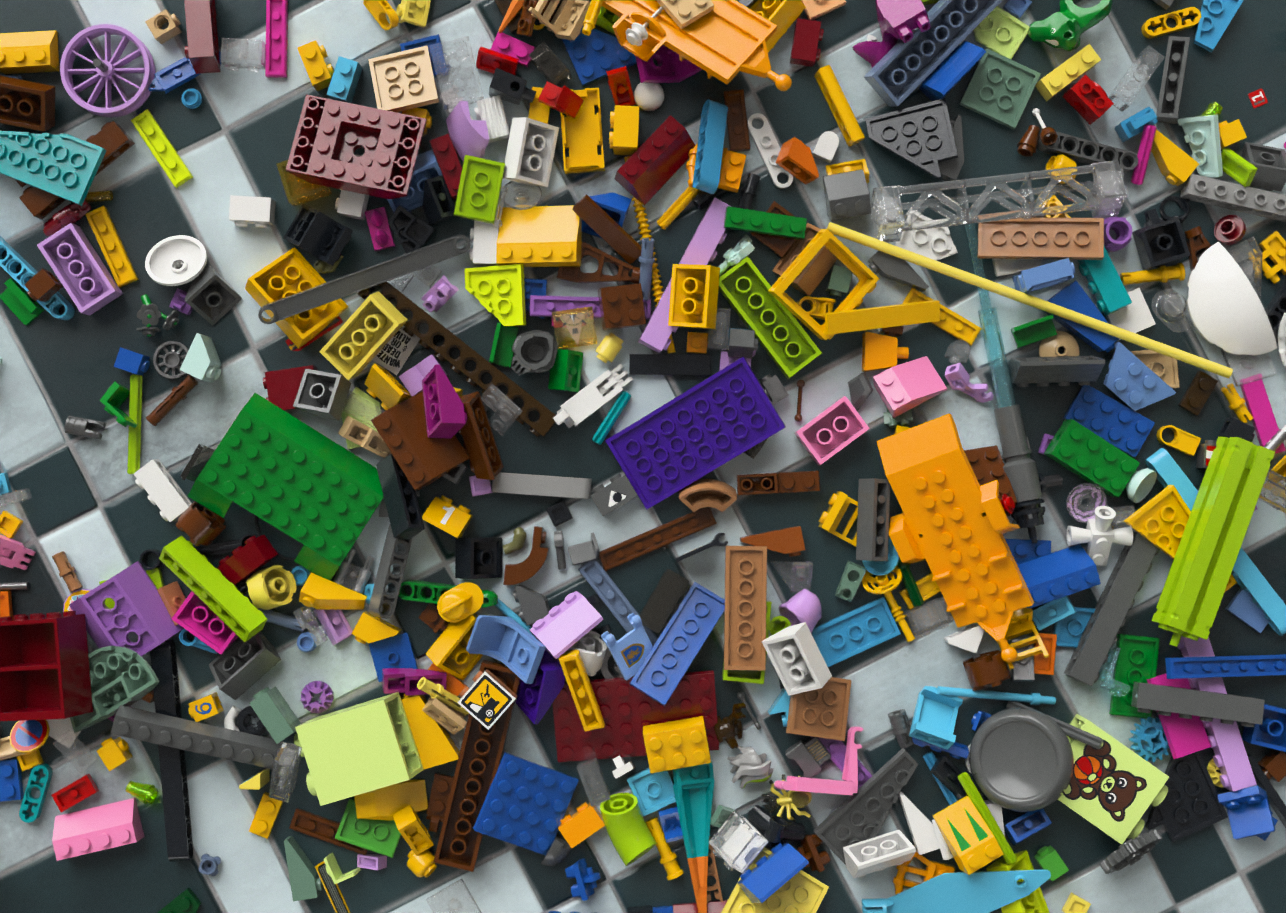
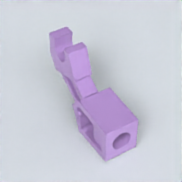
(959, 380)

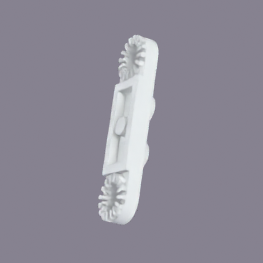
(768, 149)

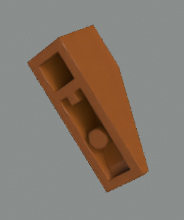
(783, 540)

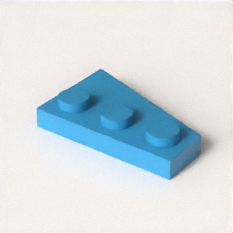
(1214, 21)

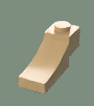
(364, 436)

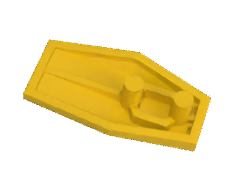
(386, 801)

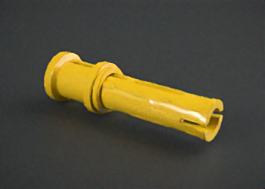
(1161, 274)
(668, 857)

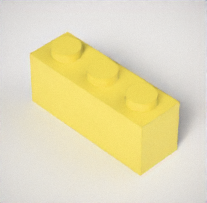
(1067, 72)

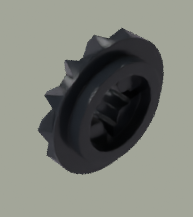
(244, 718)

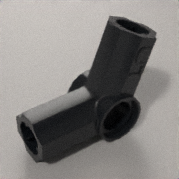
(775, 827)

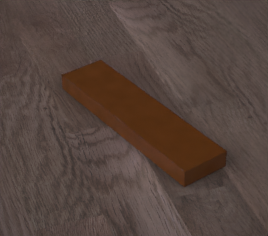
(607, 229)
(320, 828)

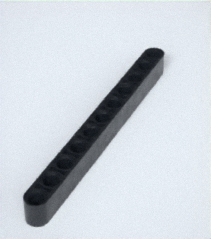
(172, 759)

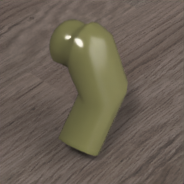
(323, 267)
(517, 542)

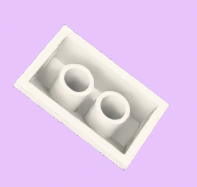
(530, 152)
(797, 659)
(878, 853)

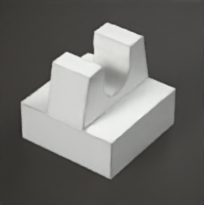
(622, 767)

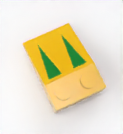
(967, 835)

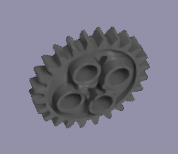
(1131, 851)

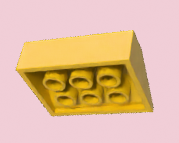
(540, 237)
(286, 277)

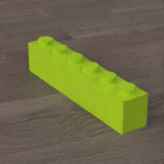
(213, 588)

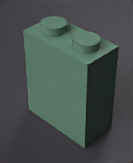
(275, 713)

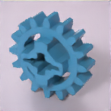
(1143, 745)

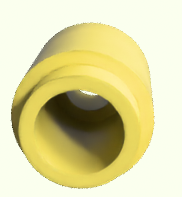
(609, 348)

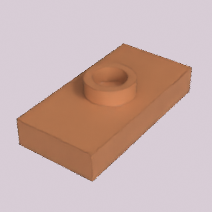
(172, 598)

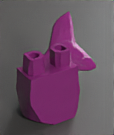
(895, 21)

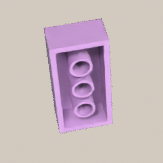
(79, 269)

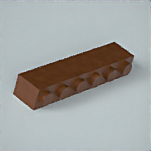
(111, 138)

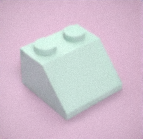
(202, 359)

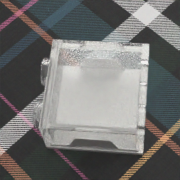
(737, 842)

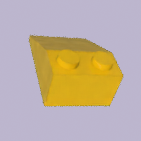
(385, 387)

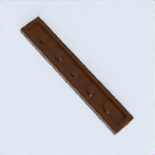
(656, 538)

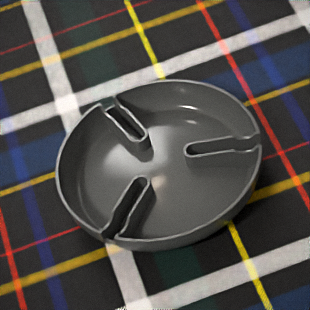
(1021, 759)

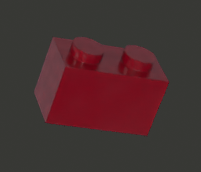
(805, 42)

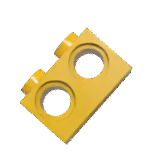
(413, 830)

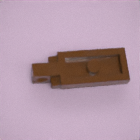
(438, 800)

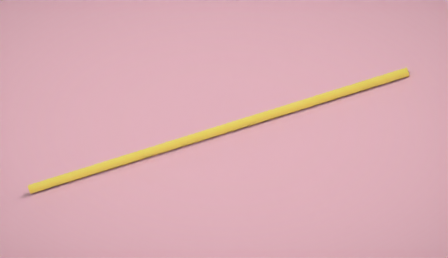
(1030, 300)

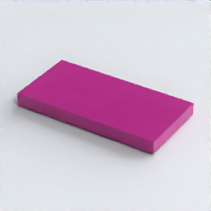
(1182, 734)

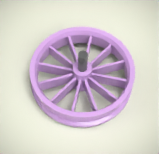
(107, 70)

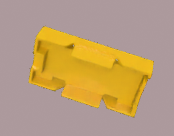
(583, 135)

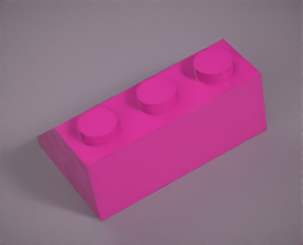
(204, 624)

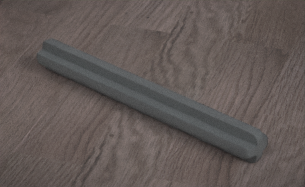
(1069, 730)

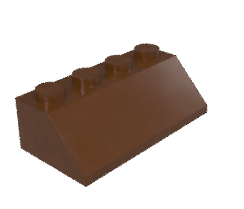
(479, 439)

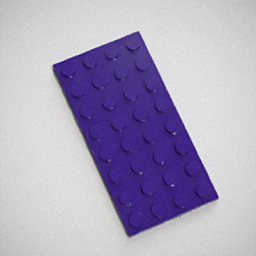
(695, 433)

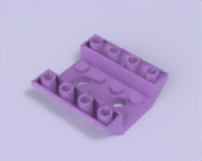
(136, 610)

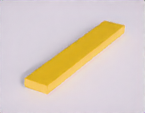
(882, 317)

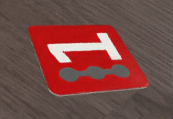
(1257, 98)

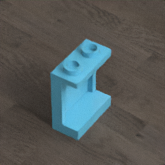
(935, 717)

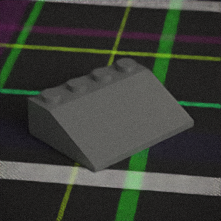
(1055, 369)

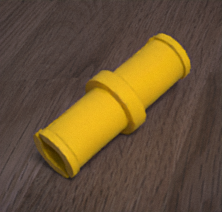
(1236, 403)

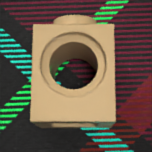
(156, 22)

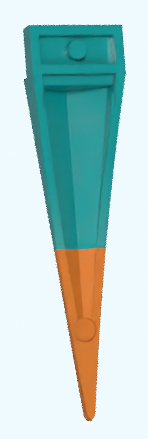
(694, 798)

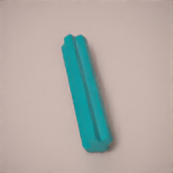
(611, 417)

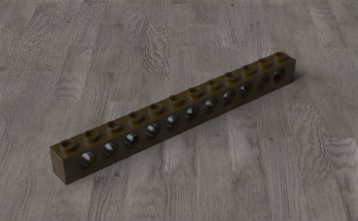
(467, 354)

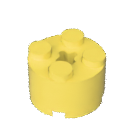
(271, 587)

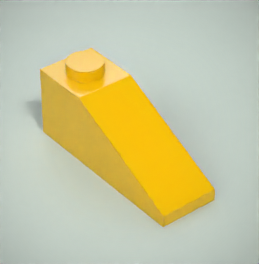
(1172, 160)
(328, 595)

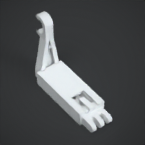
(592, 397)

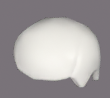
(649, 96)

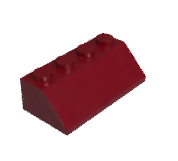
(656, 161)

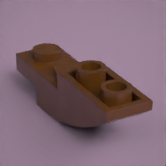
(778, 482)

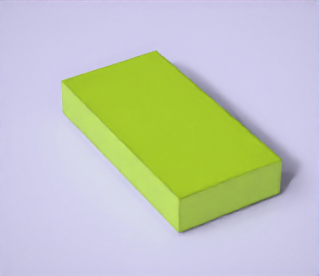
(1237, 167)

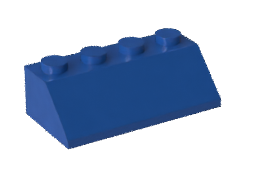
(1059, 574)

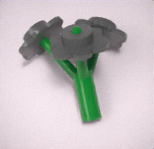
(149, 315)

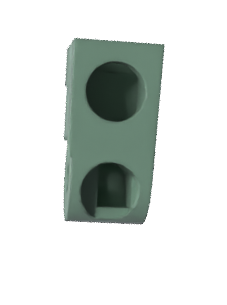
(850, 581)

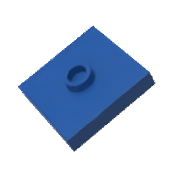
(393, 653)

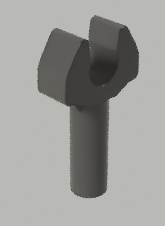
(559, 545)

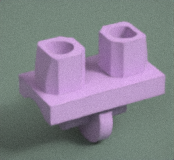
(438, 294)

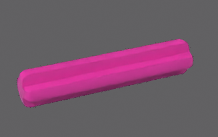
(1143, 154)

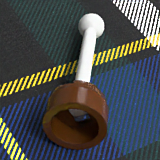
(1048, 134)

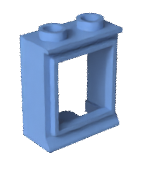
(1044, 276)

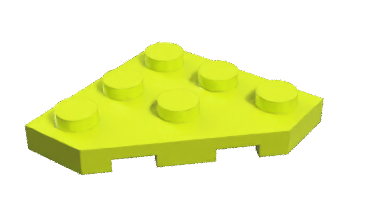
(499, 291)

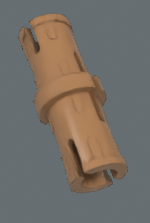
(67, 571)

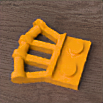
(730, 173)
(932, 870)

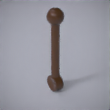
(798, 417)

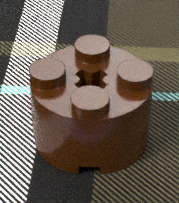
(200, 524)
(986, 670)

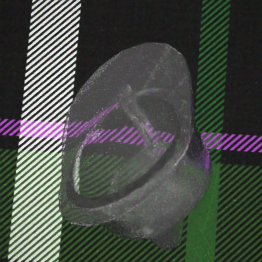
(1172, 310)

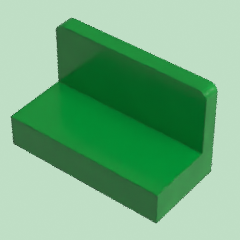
(20, 302)
(1034, 331)
(502, 345)
(566, 371)

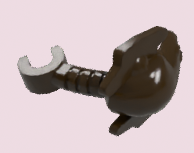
(730, 726)

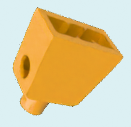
(881, 352)

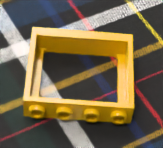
(866, 278)

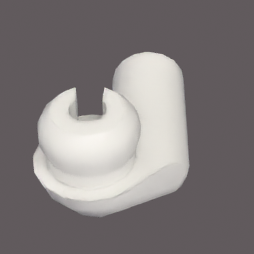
(229, 720)

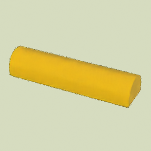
(839, 105)
(581, 690)

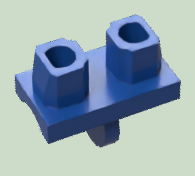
(585, 879)

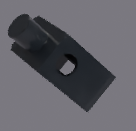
(503, 83)

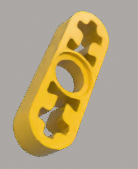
(1177, 15)

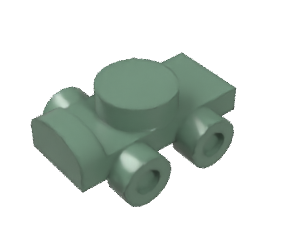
(902, 419)

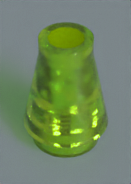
(143, 792)

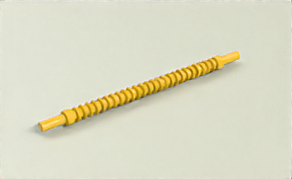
(643, 226)

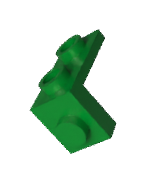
(113, 399)

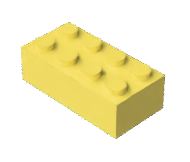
(363, 335)

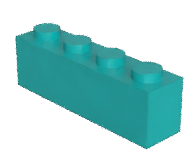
(1105, 284)

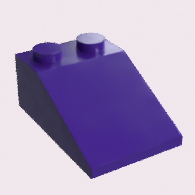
(537, 697)

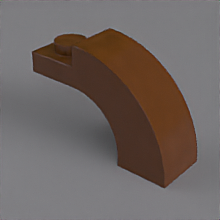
(525, 570)

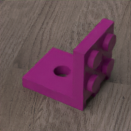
(669, 67)

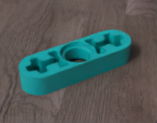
(37, 808)

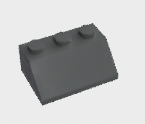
(243, 664)

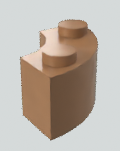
(708, 493)

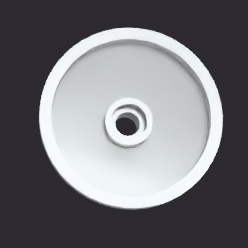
(176, 260)

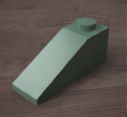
(302, 873)

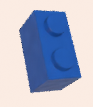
(1026, 826)

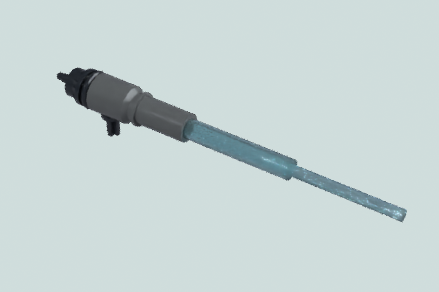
(1015, 445)

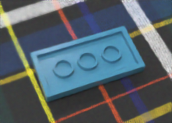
(855, 631)

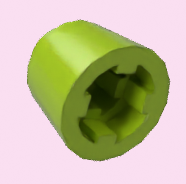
(778, 623)

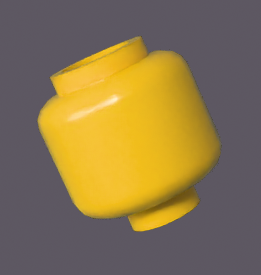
(1060, 161)
(422, 864)

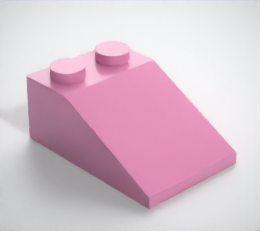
(908, 385)

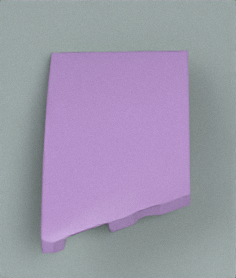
(467, 135)

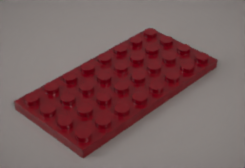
(625, 714)

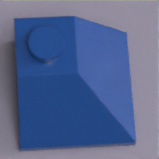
(614, 205)

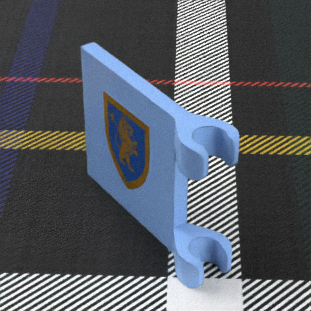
(631, 649)

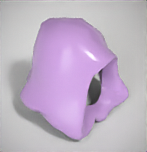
(802, 608)

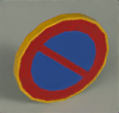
(29, 735)

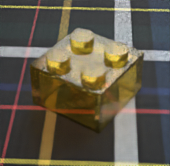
(298, 190)

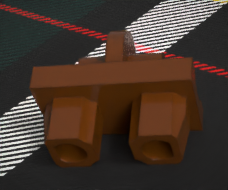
(808, 850)

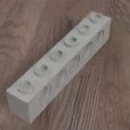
(1234, 197)

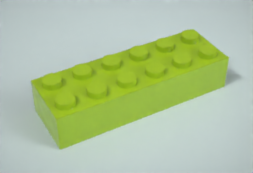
(773, 323)

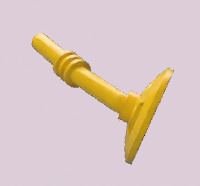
(883, 588)

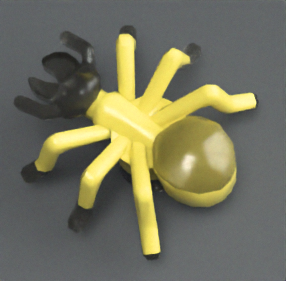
(790, 799)

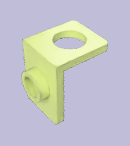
(334, 870)

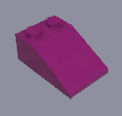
(442, 405)

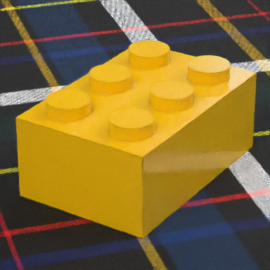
(676, 744)

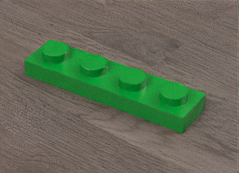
(765, 223)

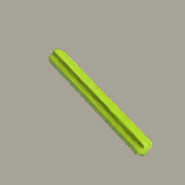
(135, 414)
(982, 808)

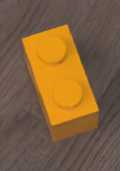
(581, 824)

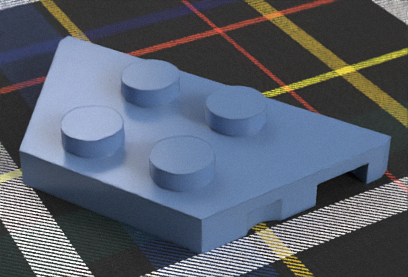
(1134, 380)

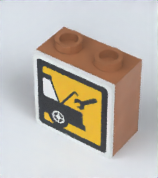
(486, 698)

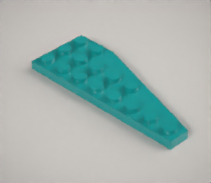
(51, 162)

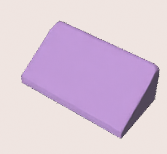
(335, 624)

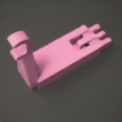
(13, 553)
(829, 786)

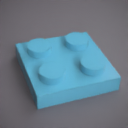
(652, 790)

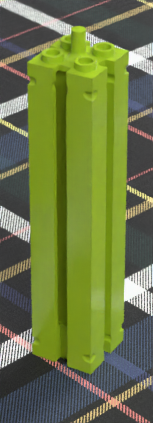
(1212, 538)

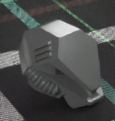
(533, 352)

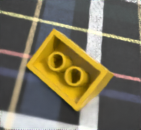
(780, 13)
(29, 52)
(694, 296)
(450, 648)

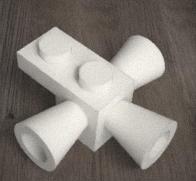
(1100, 535)

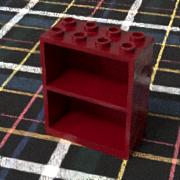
(44, 667)

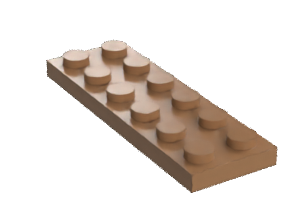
(1042, 239)
(745, 607)

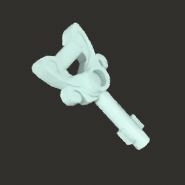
(736, 254)

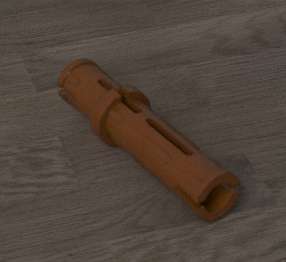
(178, 393)

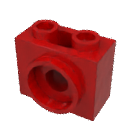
(1088, 99)

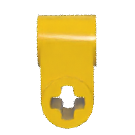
(819, 306)

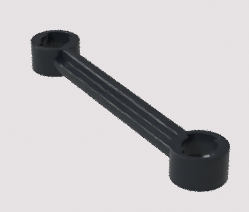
(210, 550)

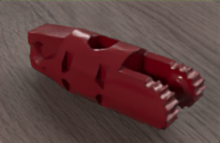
(65, 216)

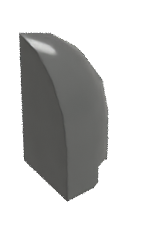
(557, 853)

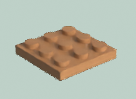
(821, 711)

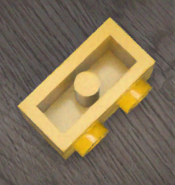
(316, 65)

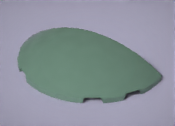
(116, 679)

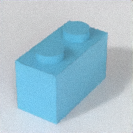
(344, 80)

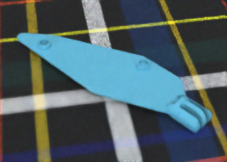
(961, 893)

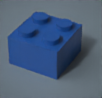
(1271, 732)

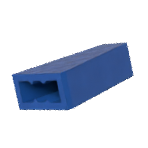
(1076, 299)

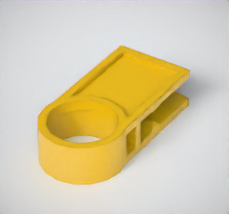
(379, 9)
(1182, 441)

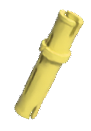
(431, 688)

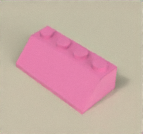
(97, 829)

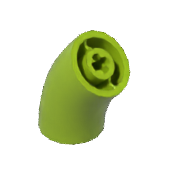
(626, 827)

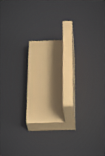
(445, 715)

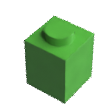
(1050, 860)

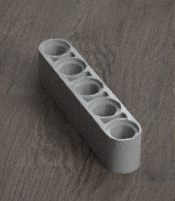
(542, 485)

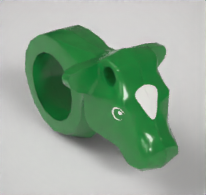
(1067, 25)

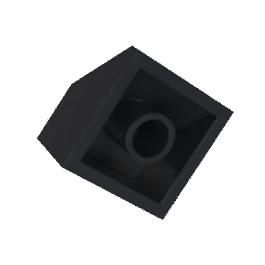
(478, 557)

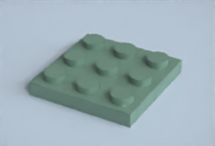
(1000, 89)

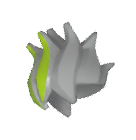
(750, 767)

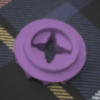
(317, 687)

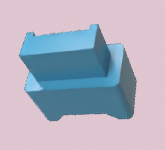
(1135, 124)

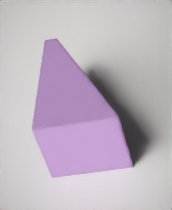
(372, 861)

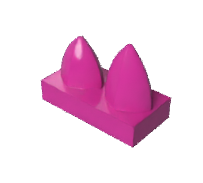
(379, 229)

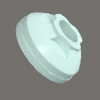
(1140, 484)

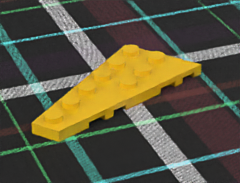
(1164, 521)

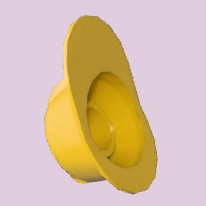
(460, 602)

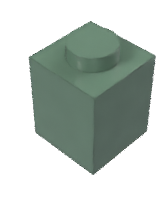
(839, 281)

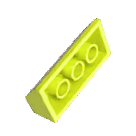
(1030, 904)

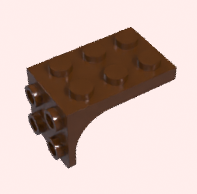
(989, 467)

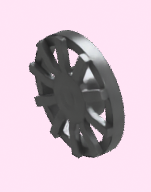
(171, 359)

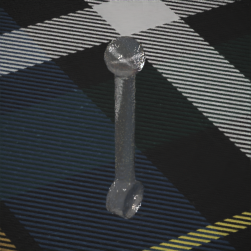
(498, 223)

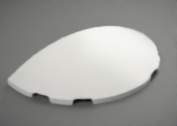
(1227, 306)

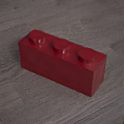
(448, 162)
(247, 559)

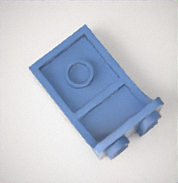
(507, 642)

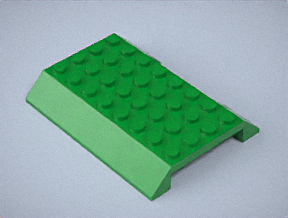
(292, 482)

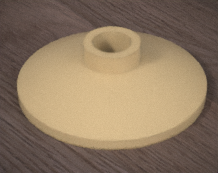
(1049, 346)

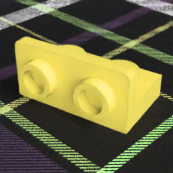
(413, 12)

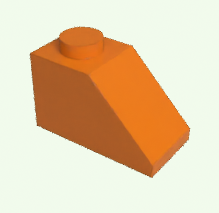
(798, 160)

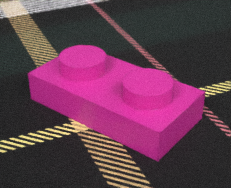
(513, 47)

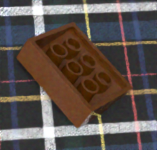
(406, 436)

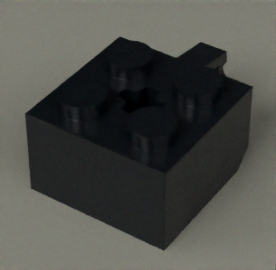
(1157, 231)

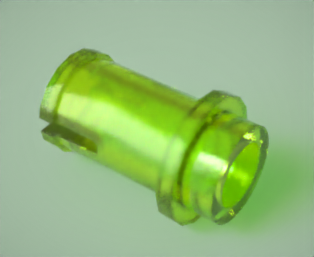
(1213, 109)

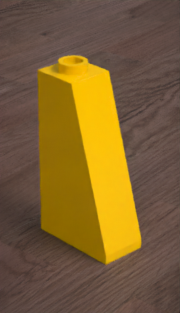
(430, 737)

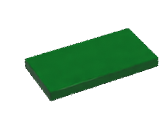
(1134, 663)

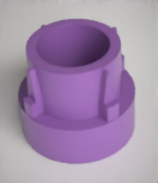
(1123, 233)

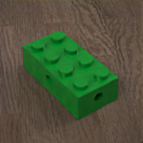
(1091, 457)

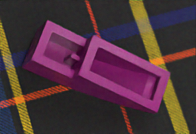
(406, 680)

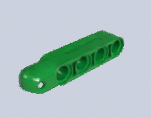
(437, 590)

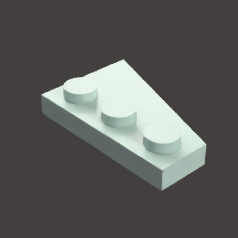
(1204, 140)

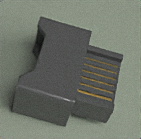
(809, 755)

